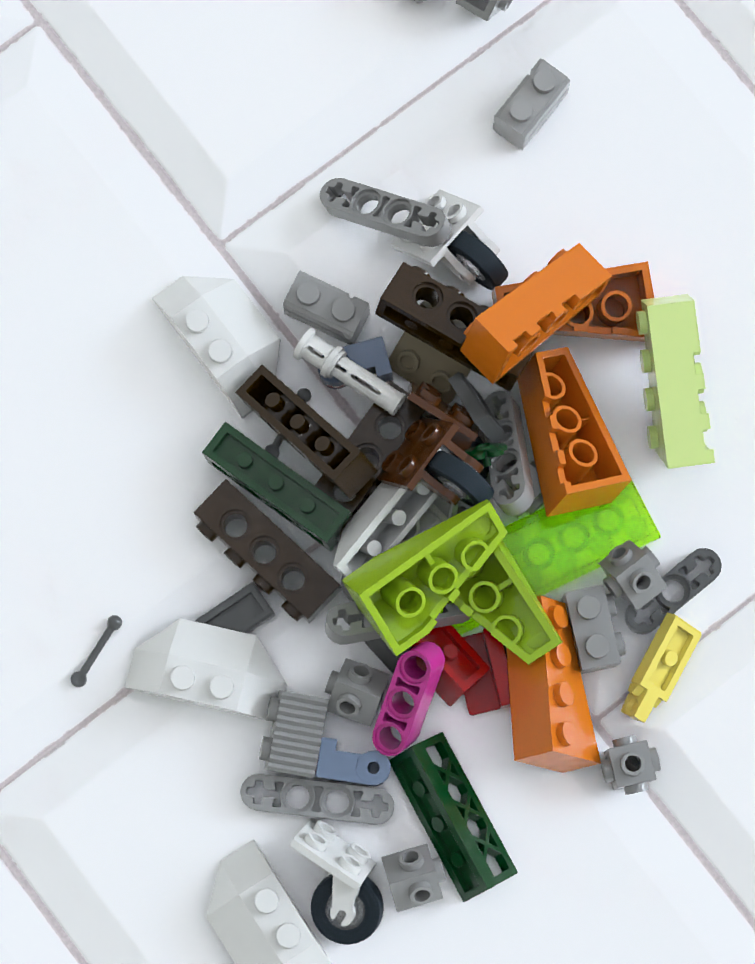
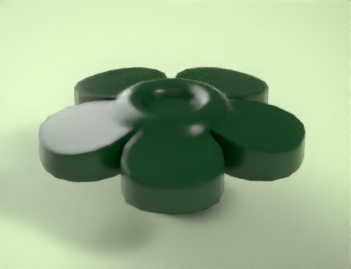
(485, 451)

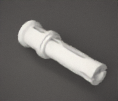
(330, 364)

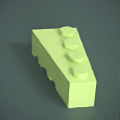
(674, 381)

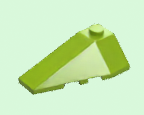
(417, 578)
(507, 607)

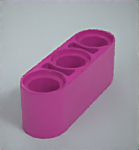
(396, 711)

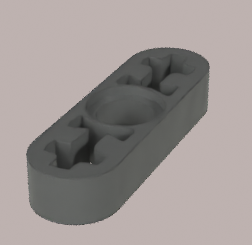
(701, 581)

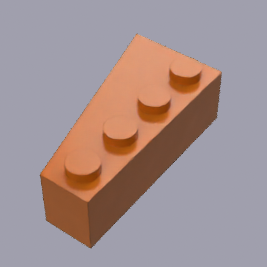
(533, 311)
(612, 312)
(568, 436)
(550, 704)

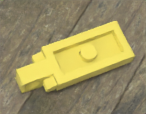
(660, 667)

